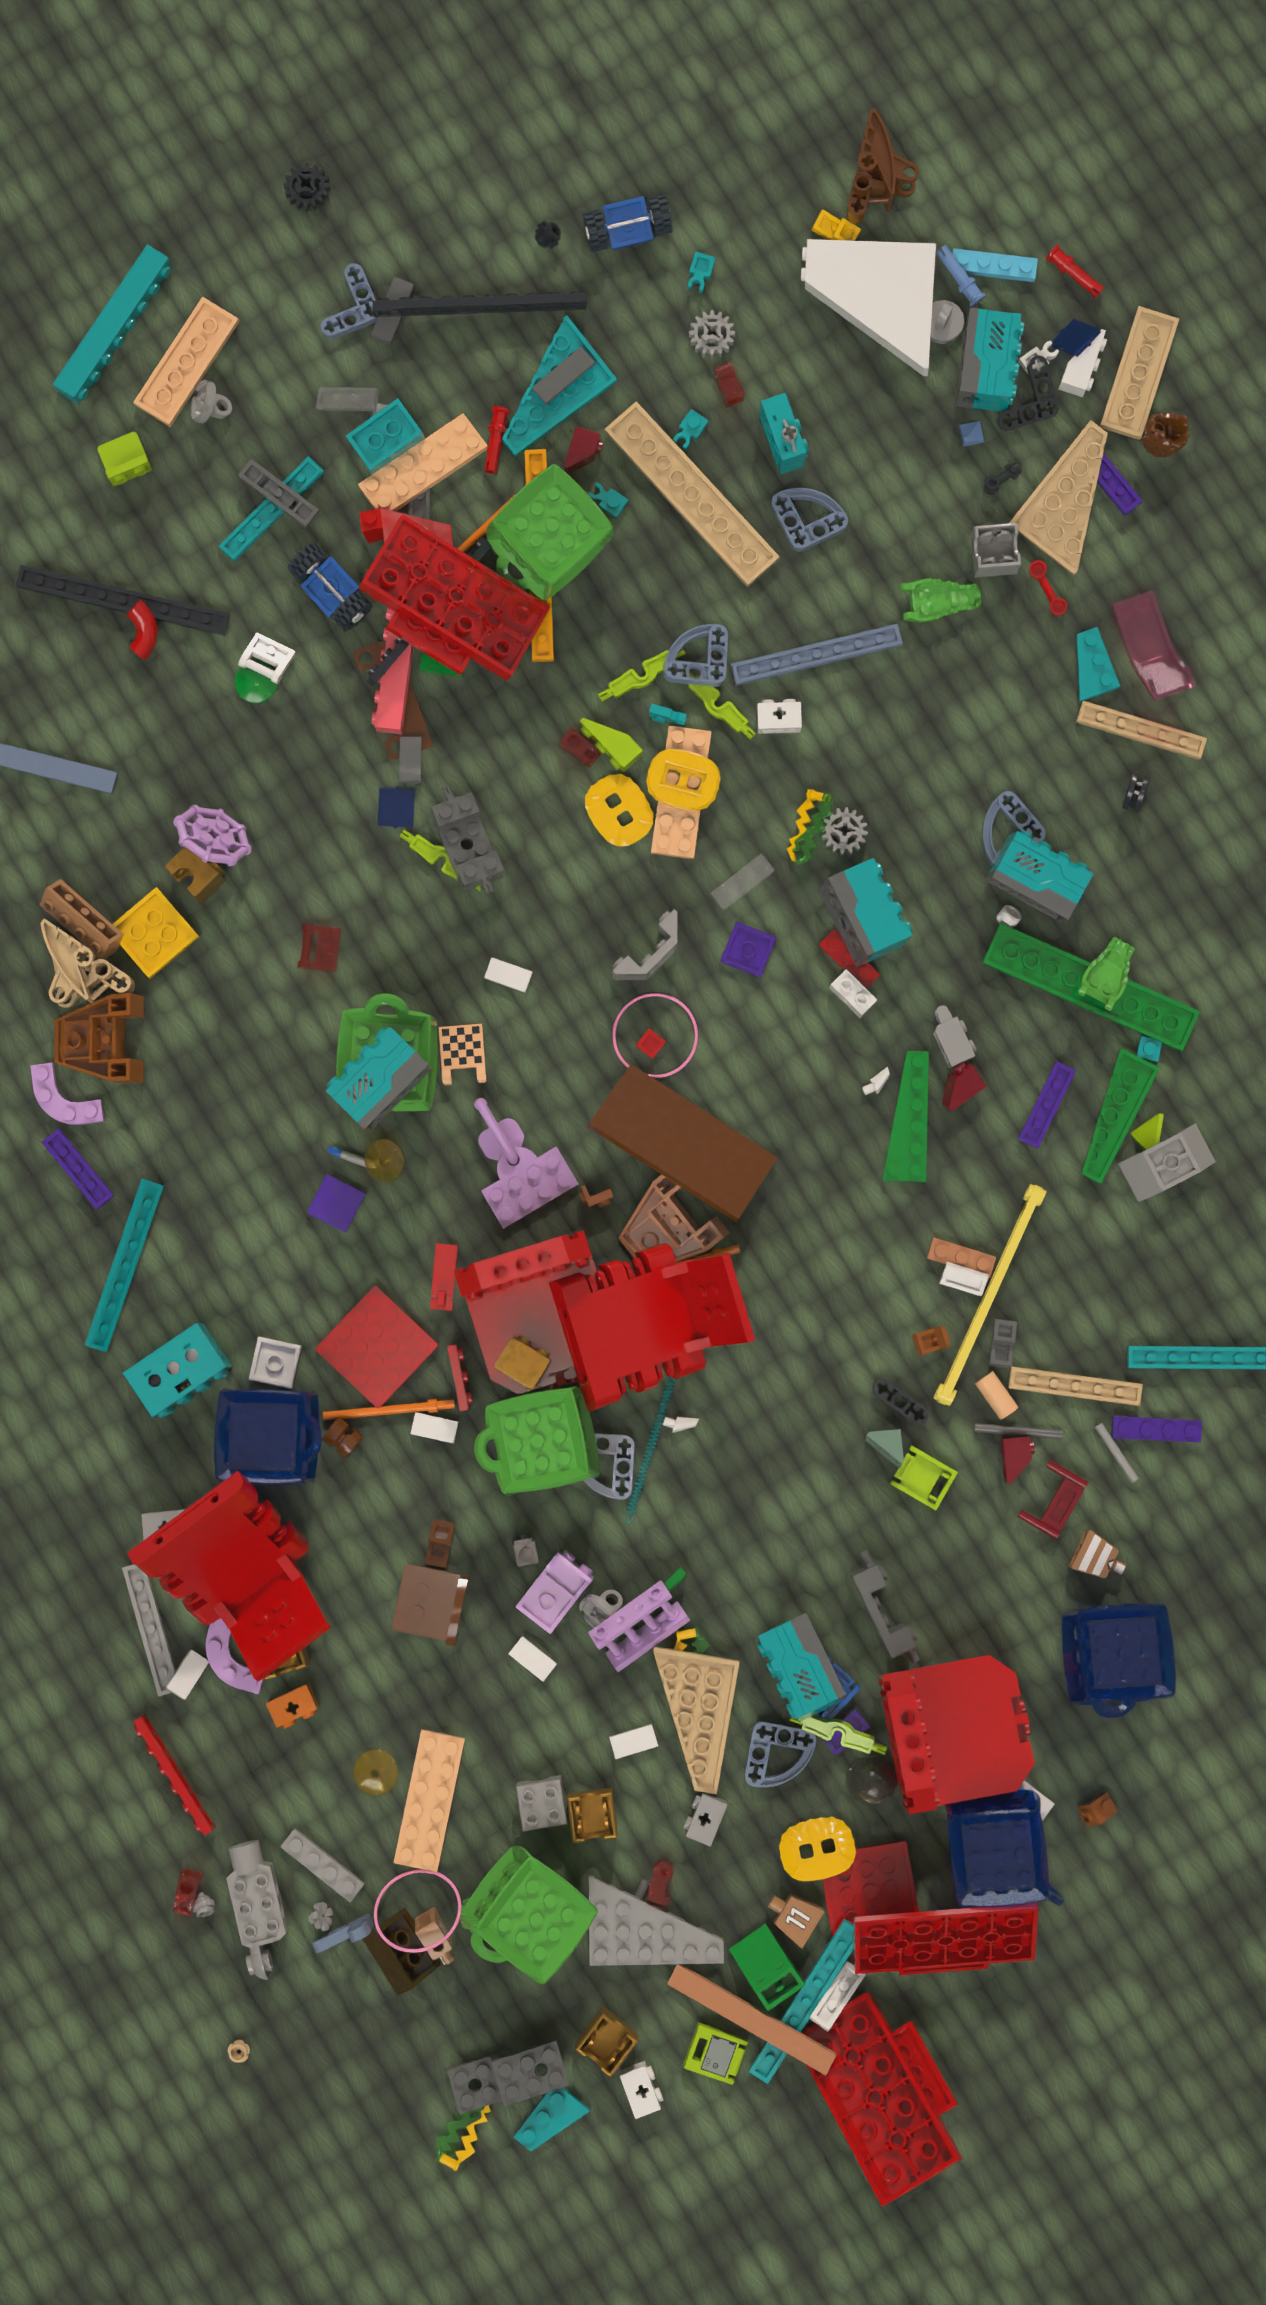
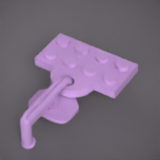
(522, 1185)

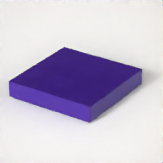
(748, 949)
(336, 1203)

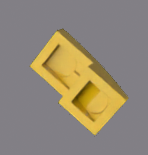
(833, 228)

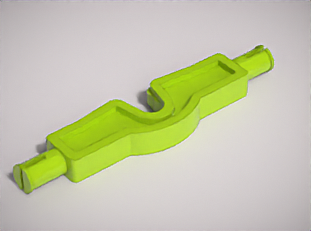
(631, 680)
(725, 712)
(430, 852)
(850, 1737)

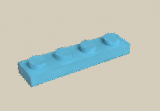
(996, 265)

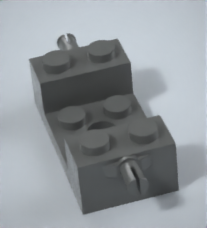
(459, 821)
(895, 1639)

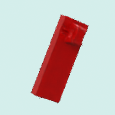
(443, 1277)

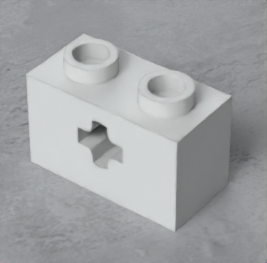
(768, 721)
(853, 993)
(641, 2103)

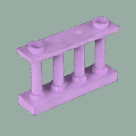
(648, 1635)

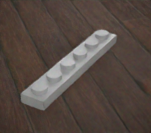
(150, 1627)

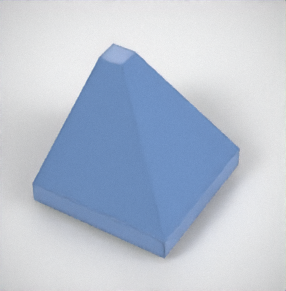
(971, 433)

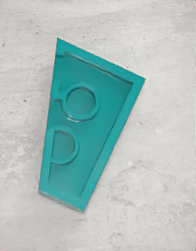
(1094, 666)
(549, 2117)

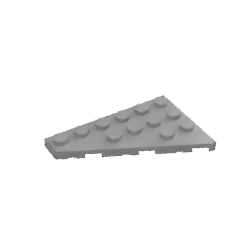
(644, 1934)

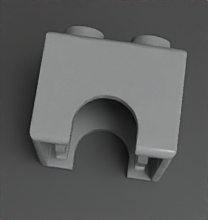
(995, 550)
(541, 1803)

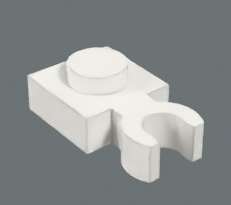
(1035, 352)

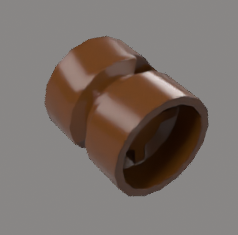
(342, 1438)

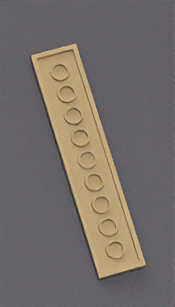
(691, 494)

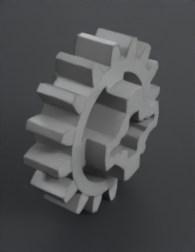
(712, 324)
(852, 832)

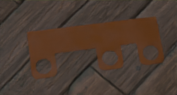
(413, 721)

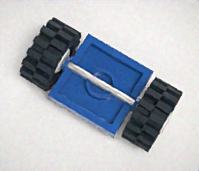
(628, 223)
(330, 586)

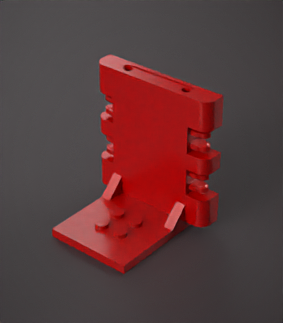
(648, 1320)
(240, 1567)

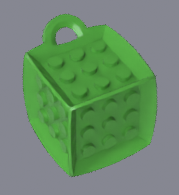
(548, 533)
(416, 1028)
(539, 1441)
(527, 1915)

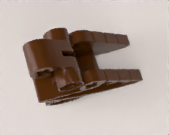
(878, 171)

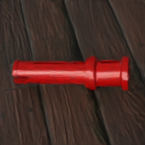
(1067, 265)
(497, 430)

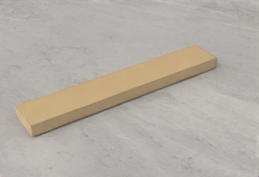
(1141, 730)
(1075, 1386)

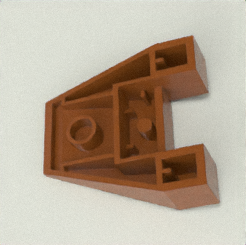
(95, 1039)

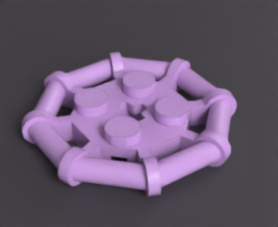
(203, 829)

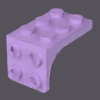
(555, 1591)

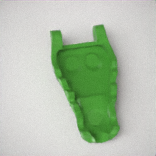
(934, 599)
(1107, 975)

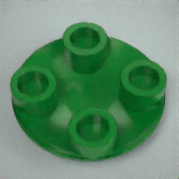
(253, 685)

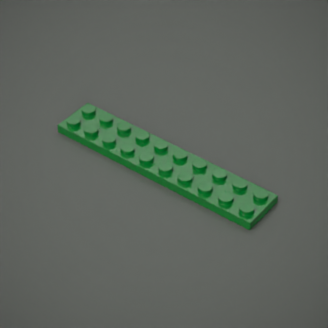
(1061, 975)

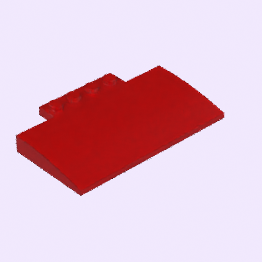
(451, 602)
(944, 1939)
(886, 2098)

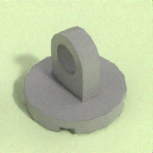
(946, 322)
(206, 403)
(598, 1609)

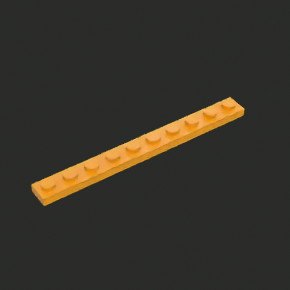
(543, 640)

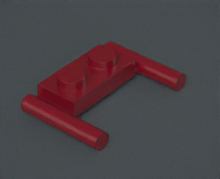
(1061, 1503)

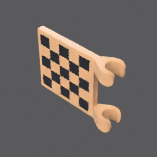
(462, 1049)

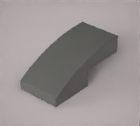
(410, 760)
(1002, 1343)

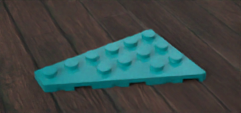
(536, 419)

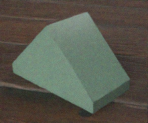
(888, 1444)

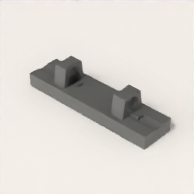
(278, 493)

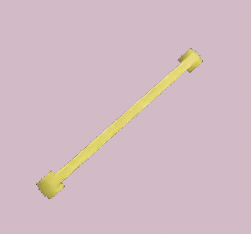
(945, 1392)

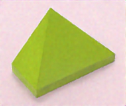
(1149, 1132)

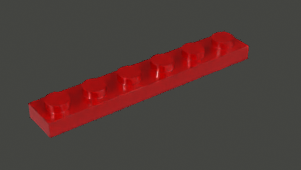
(178, 1782)

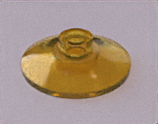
(391, 1159)
(384, 1764)

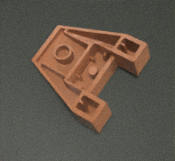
(664, 1220)

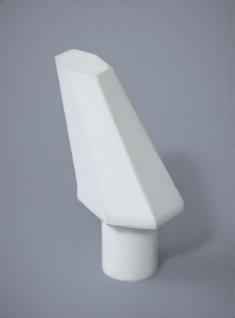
(877, 1082)
(680, 1423)

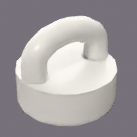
(1009, 916)

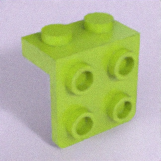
(124, 458)

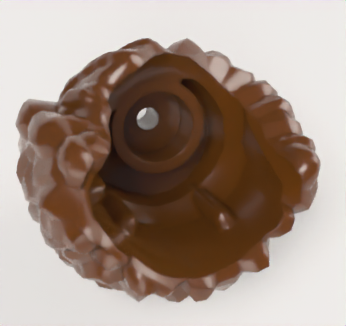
(1165, 434)

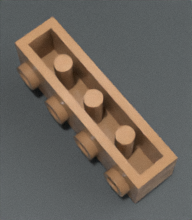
(81, 919)

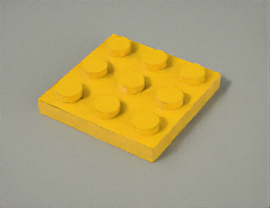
(154, 933)

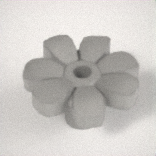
(321, 1916)

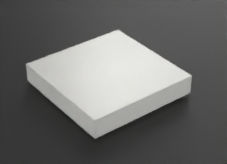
(275, 1362)

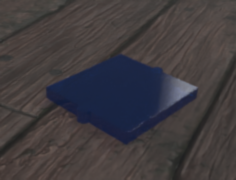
(1075, 337)
(396, 807)

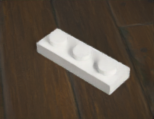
(836, 1997)

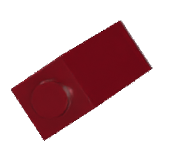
(583, 449)
(961, 1085)
(1015, 1456)

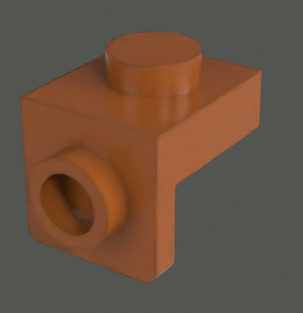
(600, 1199)
(931, 1340)
(1097, 1810)

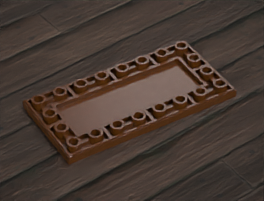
(682, 1142)

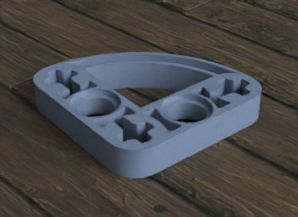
(807, 531)
(706, 670)
(990, 815)
(613, 1449)
(765, 1742)

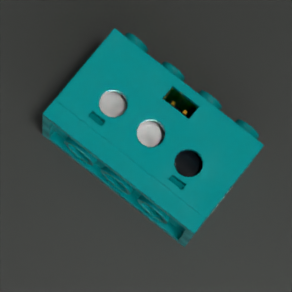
(184, 1363)

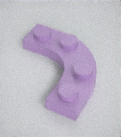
(56, 1106)
(224, 1663)

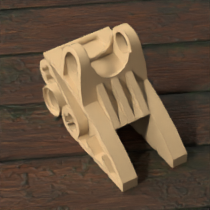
(71, 966)

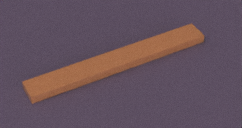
(752, 2019)

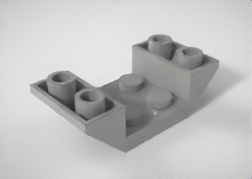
(628, 970)
(1167, 1163)

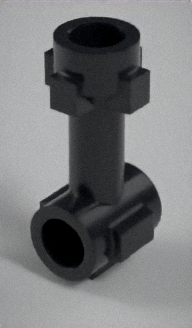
(992, 483)

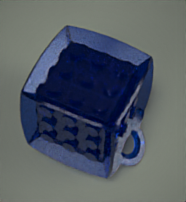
(267, 1436)
(1118, 1656)
(999, 1851)

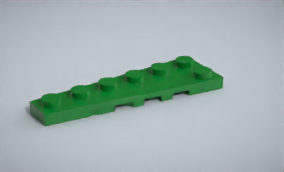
(1123, 1098)
(908, 1137)

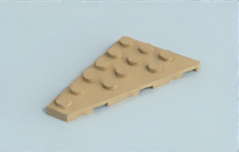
(1061, 505)
(701, 1702)

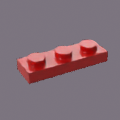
(836, 949)
(460, 1377)

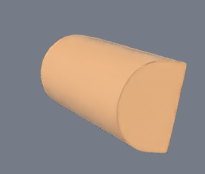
(996, 1395)

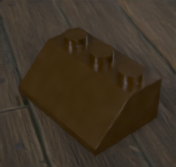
(400, 1968)

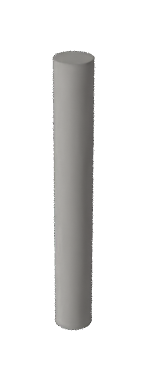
(1116, 1452)

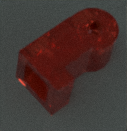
(728, 384)
(579, 748)
(661, 1875)
(187, 1891)

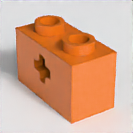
(280, 1705)

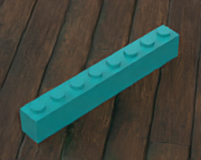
(112, 325)

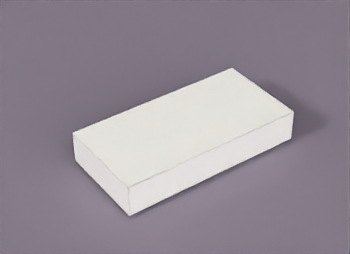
(508, 975)
(964, 1279)
(434, 1427)
(532, 1658)
(187, 1674)
(633, 1741)

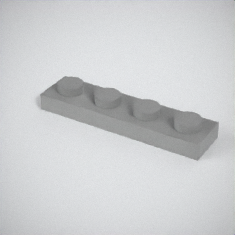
(322, 1865)

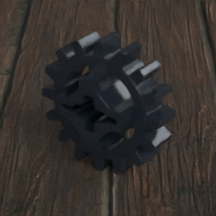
(309, 178)

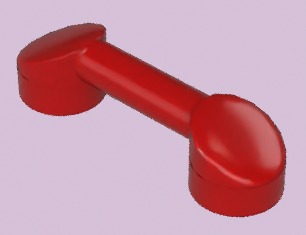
(1038, 571)

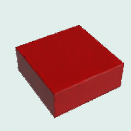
(650, 1044)

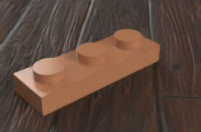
(944, 1251)

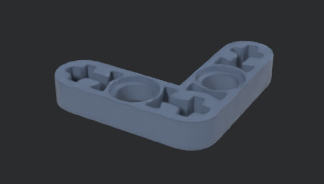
(358, 311)
(354, 1930)

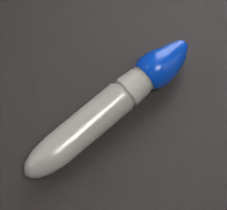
(337, 1152)

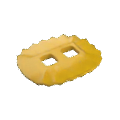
(687, 765)
(606, 818)
(820, 1865)

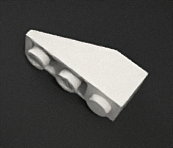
(1079, 369)

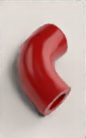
(145, 630)

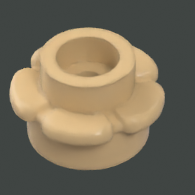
(238, 2057)

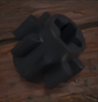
(547, 234)

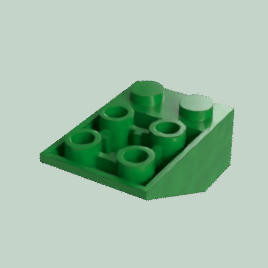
(767, 1967)

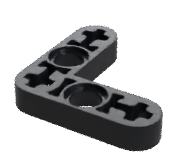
(1040, 398)

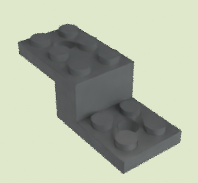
(507, 2076)

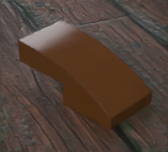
(439, 1544)

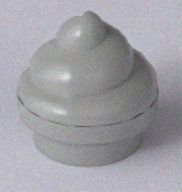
(203, 1905)

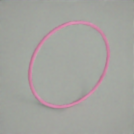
(659, 995)
(429, 1947)

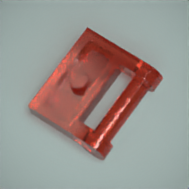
(326, 948)

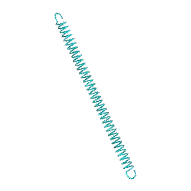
(652, 1451)

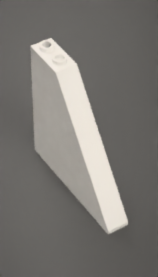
(878, 289)

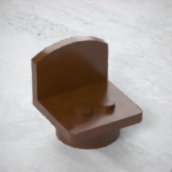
(430, 1603)

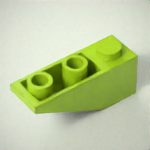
(615, 744)

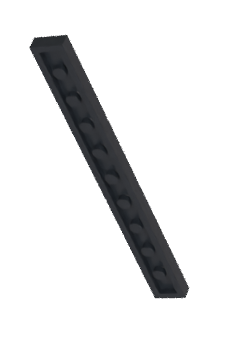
(473, 305)
(122, 599)
(390, 655)

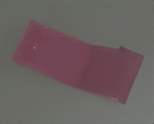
(1151, 647)

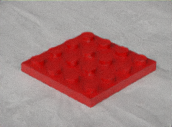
(376, 1347)
(873, 1885)

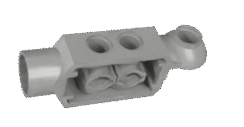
(256, 1905)

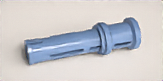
(966, 284)

